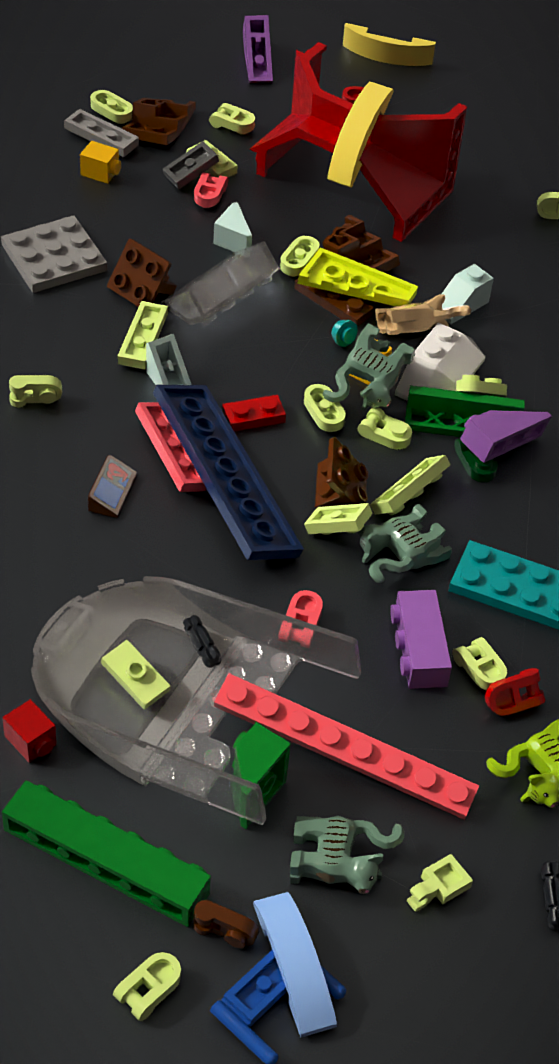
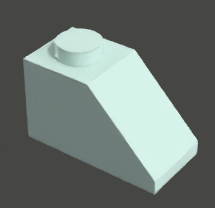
(468, 288)

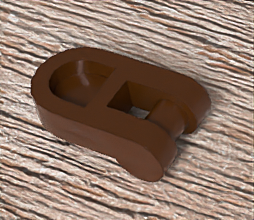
(216, 919)

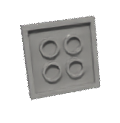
(53, 253)

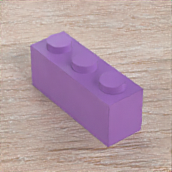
(421, 639)

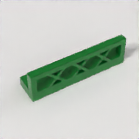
(454, 405)

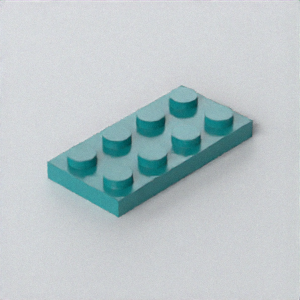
(508, 583)

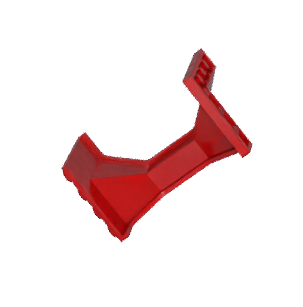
(405, 160)

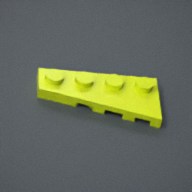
(351, 278)

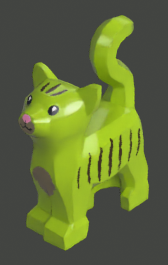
(543, 754)

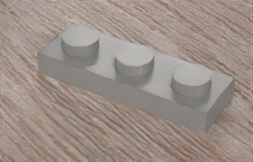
(101, 131)

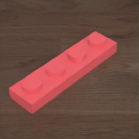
(169, 447)

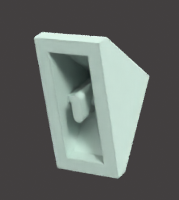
(232, 230)
(165, 362)

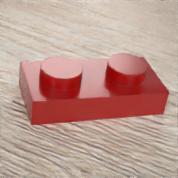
(254, 412)

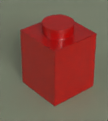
(30, 731)

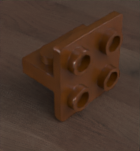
(141, 274)
(340, 478)

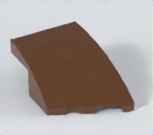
(159, 119)
(361, 246)

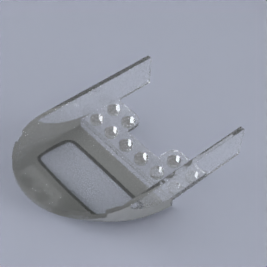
(172, 736)

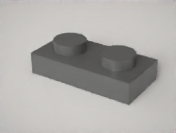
(190, 165)

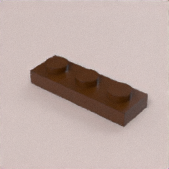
(340, 305)

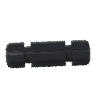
(202, 641)
(550, 876)

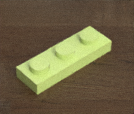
(144, 329)
(410, 485)

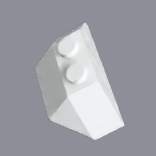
(441, 361)

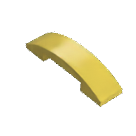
(386, 49)
(356, 132)

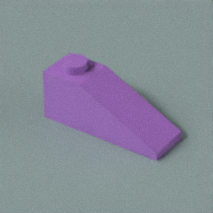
(257, 49)
(502, 431)

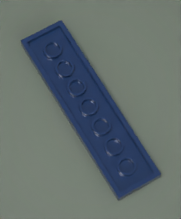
(228, 473)

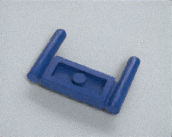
(254, 997)

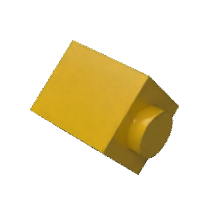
(100, 162)

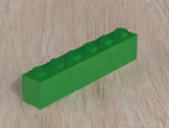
(106, 852)

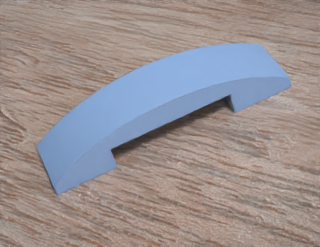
(297, 963)

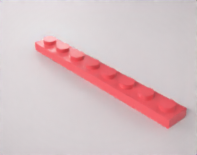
(347, 746)

